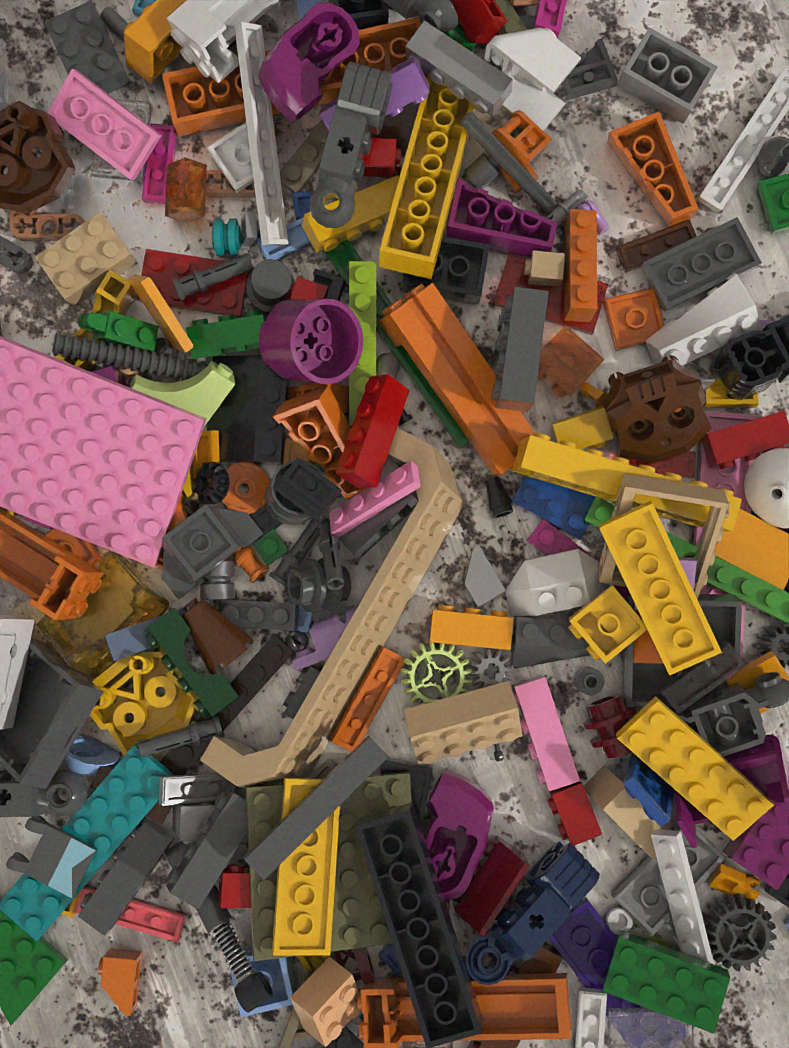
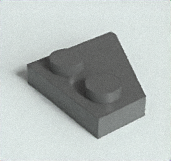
(591, 73)

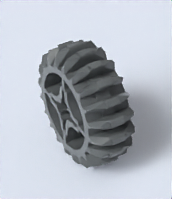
(746, 923)

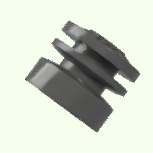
(279, 506)

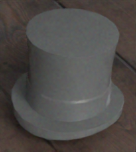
(268, 284)

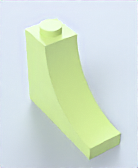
(198, 394)

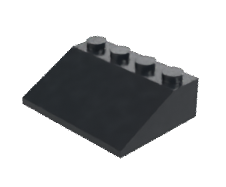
(246, 413)

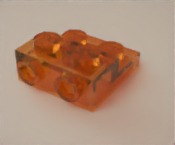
(567, 362)

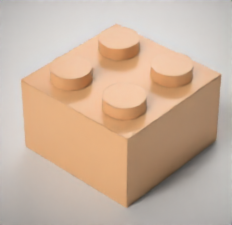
(326, 1001)

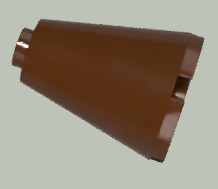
(214, 634)

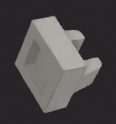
(249, 228)

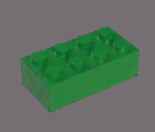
(666, 981)

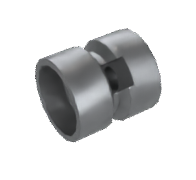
(218, 583)

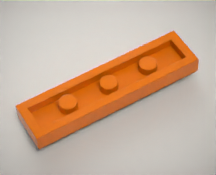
(367, 699)

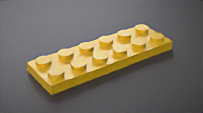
(660, 588)
(694, 768)
(306, 883)

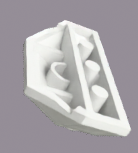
(554, 583)

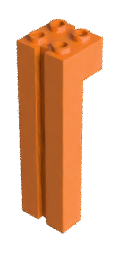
(456, 374)
(45, 570)
(511, 1010)

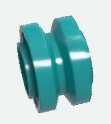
(226, 237)

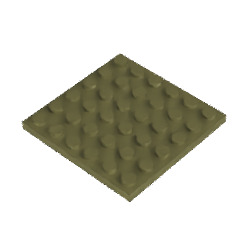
(356, 907)

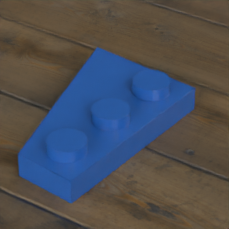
(555, 504)

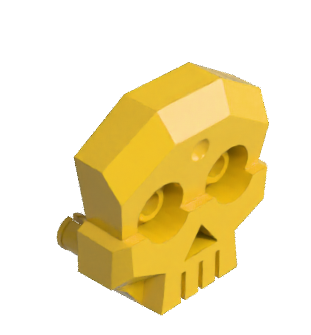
(151, 712)

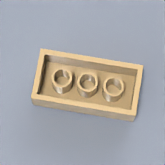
(463, 723)

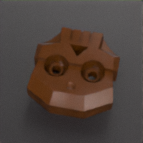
(30, 179)
(653, 397)

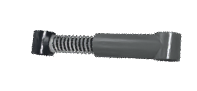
(252, 986)

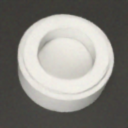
(618, 918)

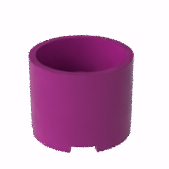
(311, 340)

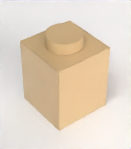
(545, 268)

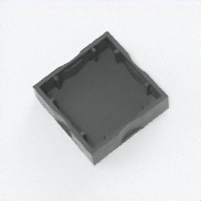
(48, 716)

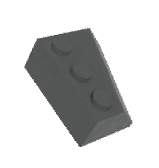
(370, 532)

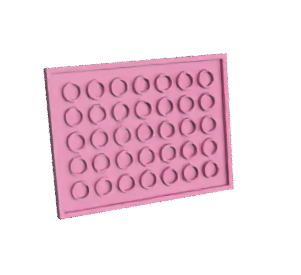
(91, 453)

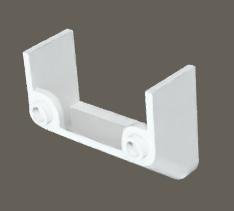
(537, 67)

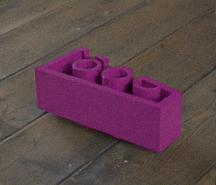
(497, 222)

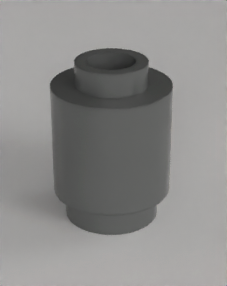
(481, 171)
(581, 677)

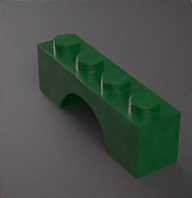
(209, 692)

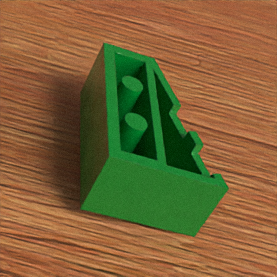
(226, 335)

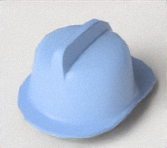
(88, 755)

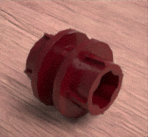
(608, 717)

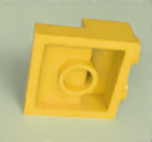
(607, 624)

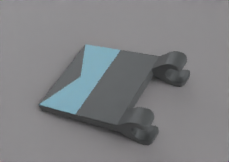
(57, 860)

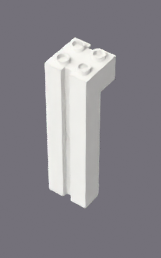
(208, 28)

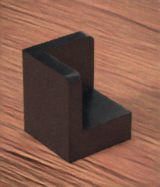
(335, 283)

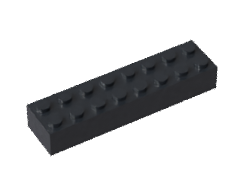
(420, 925)

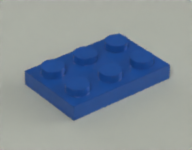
(649, 790)

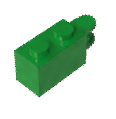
(120, 330)

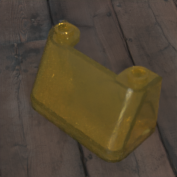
(119, 603)

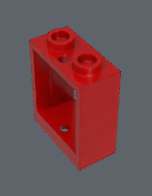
(382, 160)

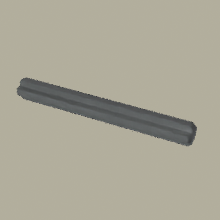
(508, 162)

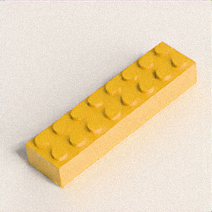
(426, 184)
(602, 477)

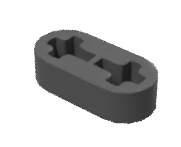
(13, 249)

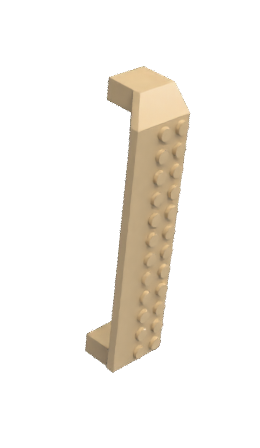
(366, 632)

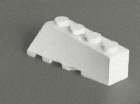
(708, 325)

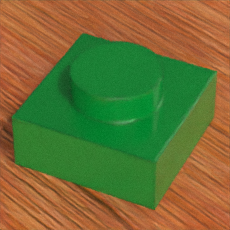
(270, 547)

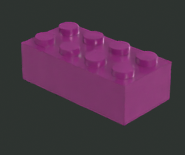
(764, 846)

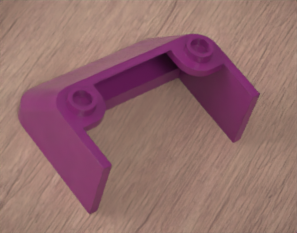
(762, 765)

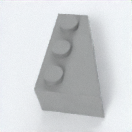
(188, 819)

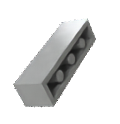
(459, 69)

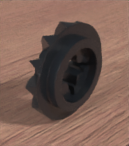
(219, 481)

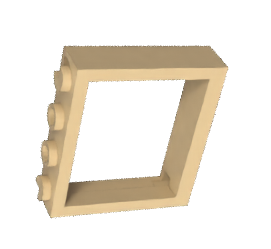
(711, 532)

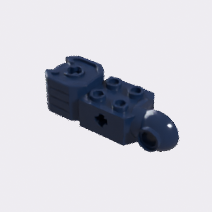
(557, 886)

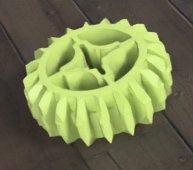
(426, 655)

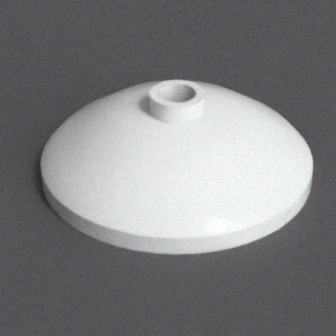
(763, 476)

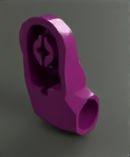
(306, 57)
(457, 830)

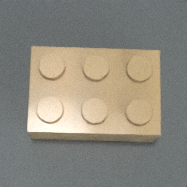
(84, 258)

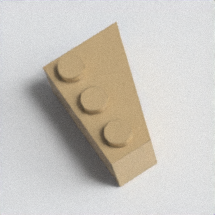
(623, 809)

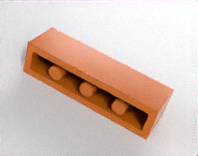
(580, 265)

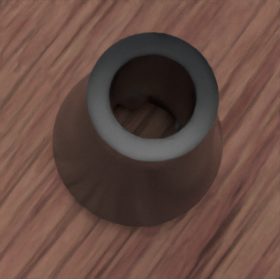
(498, 499)

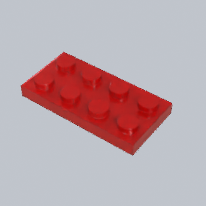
(220, 298)

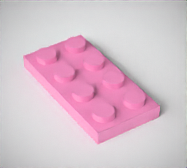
(103, 124)

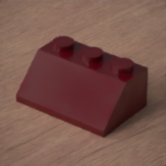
(491, 884)

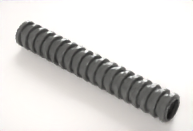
(126, 357)

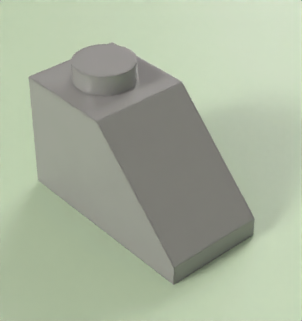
(480, 579)

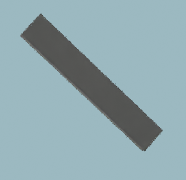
(315, 807)

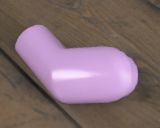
(602, 225)

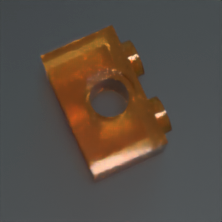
(185, 190)

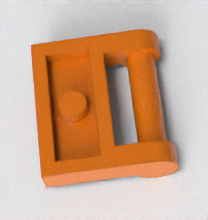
(527, 143)

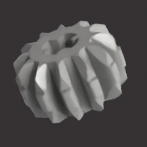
(483, 664)

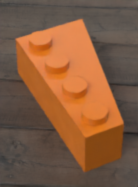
(654, 165)
(321, 429)

